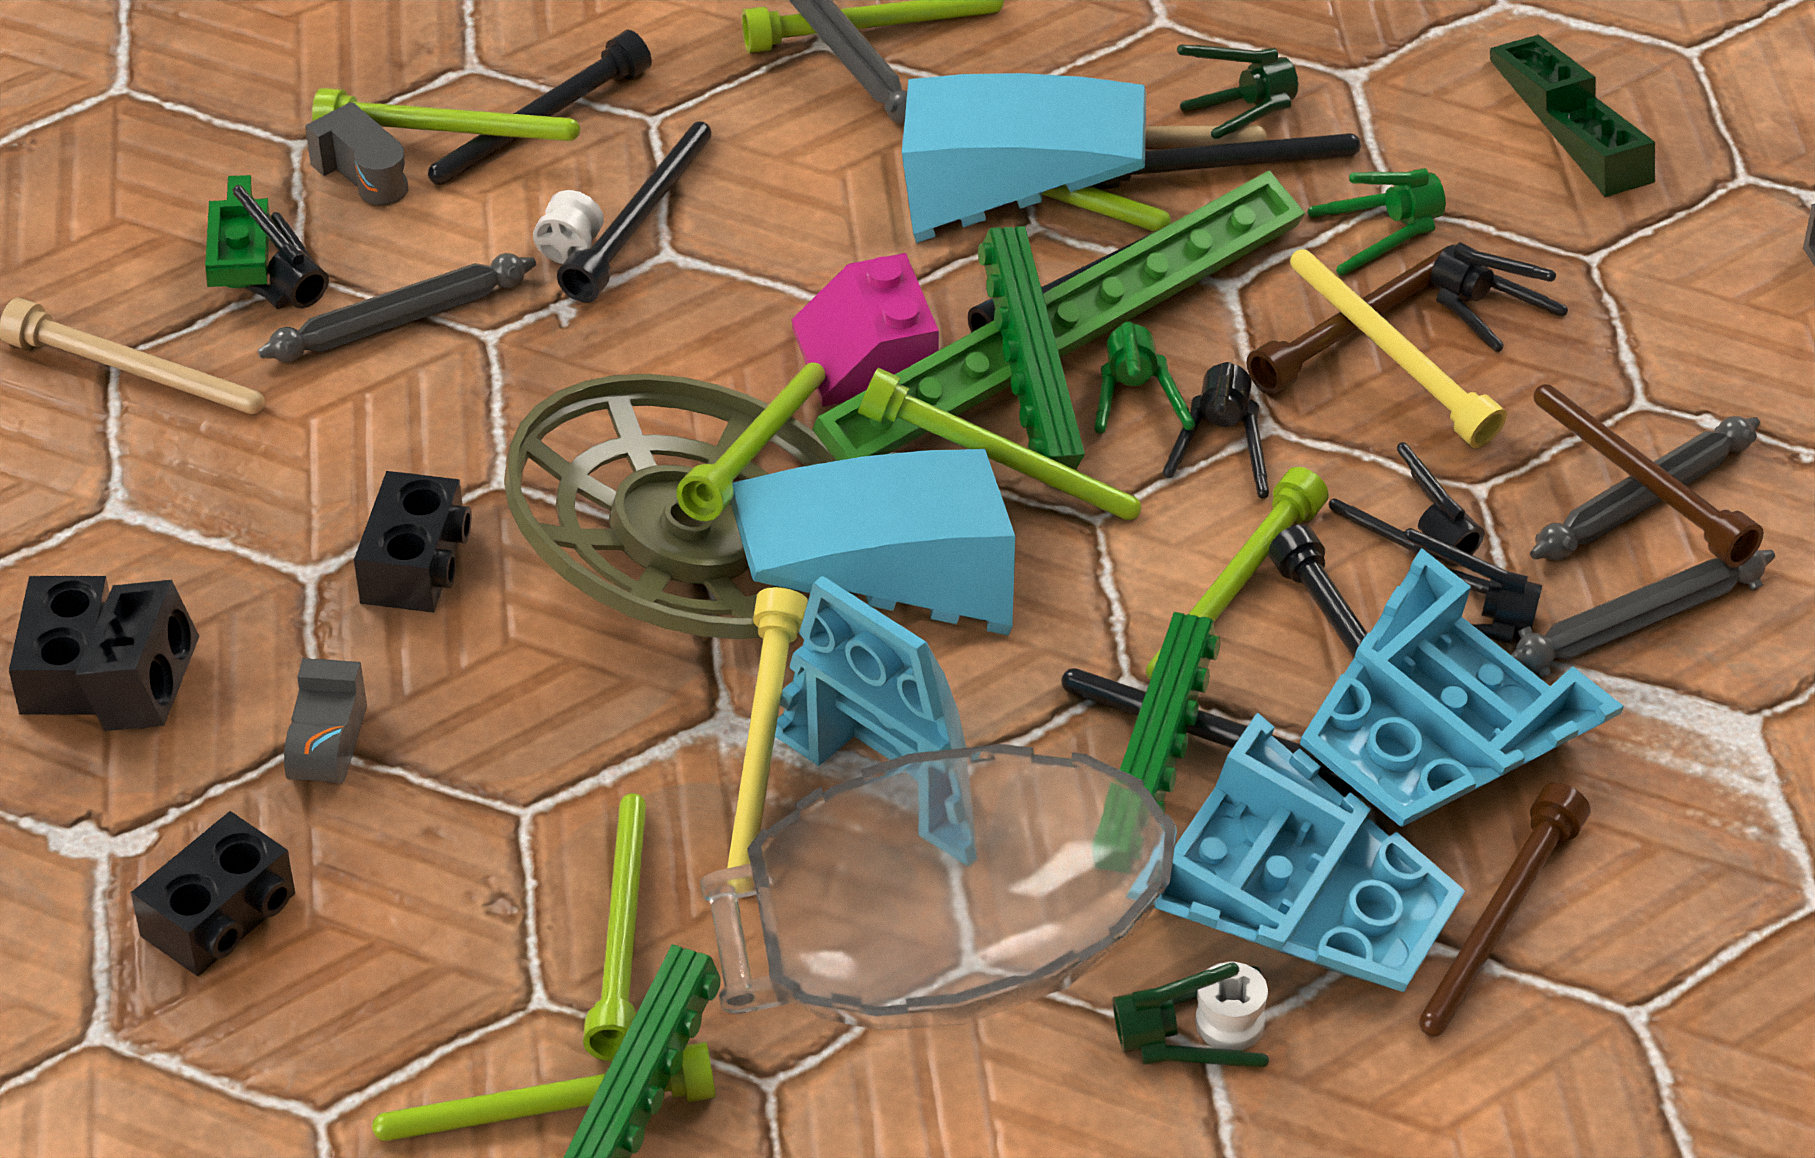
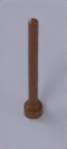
(1278, 363)
(1729, 534)
(1555, 817)

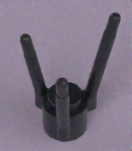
(292, 269)
(1465, 276)
(1225, 402)
(1442, 520)
(1509, 595)

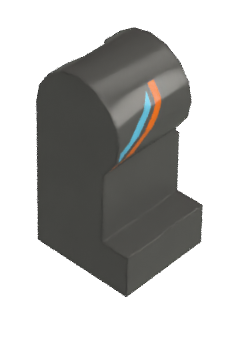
(360, 151)
(325, 720)

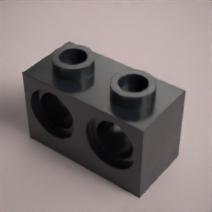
(411, 541)
(51, 641)
(137, 655)
(213, 893)

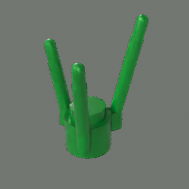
(1413, 200)
(1133, 363)

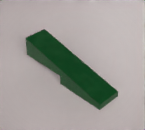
(1565, 101)

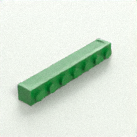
(1030, 345)
(1171, 703)
(647, 1057)

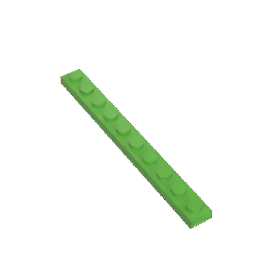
(1078, 311)

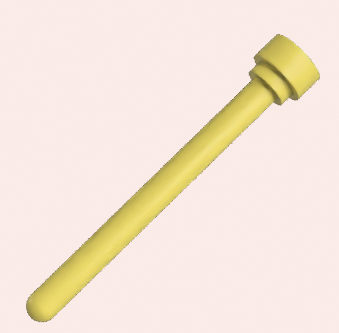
(1474, 416)
(778, 620)

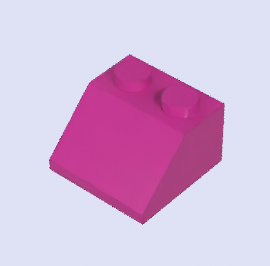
(863, 322)

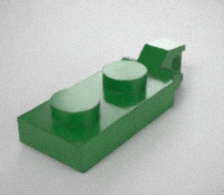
(235, 242)

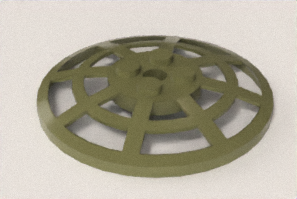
(646, 504)

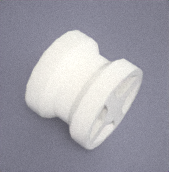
(568, 225)
(1241, 1016)

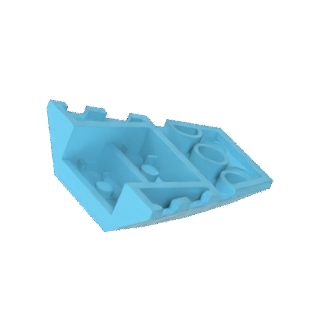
(1010, 138)
(887, 528)
(864, 682)
(1440, 704)
(1306, 869)

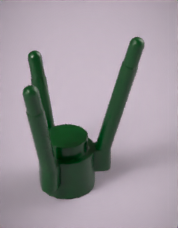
(1267, 83)
(1149, 1017)

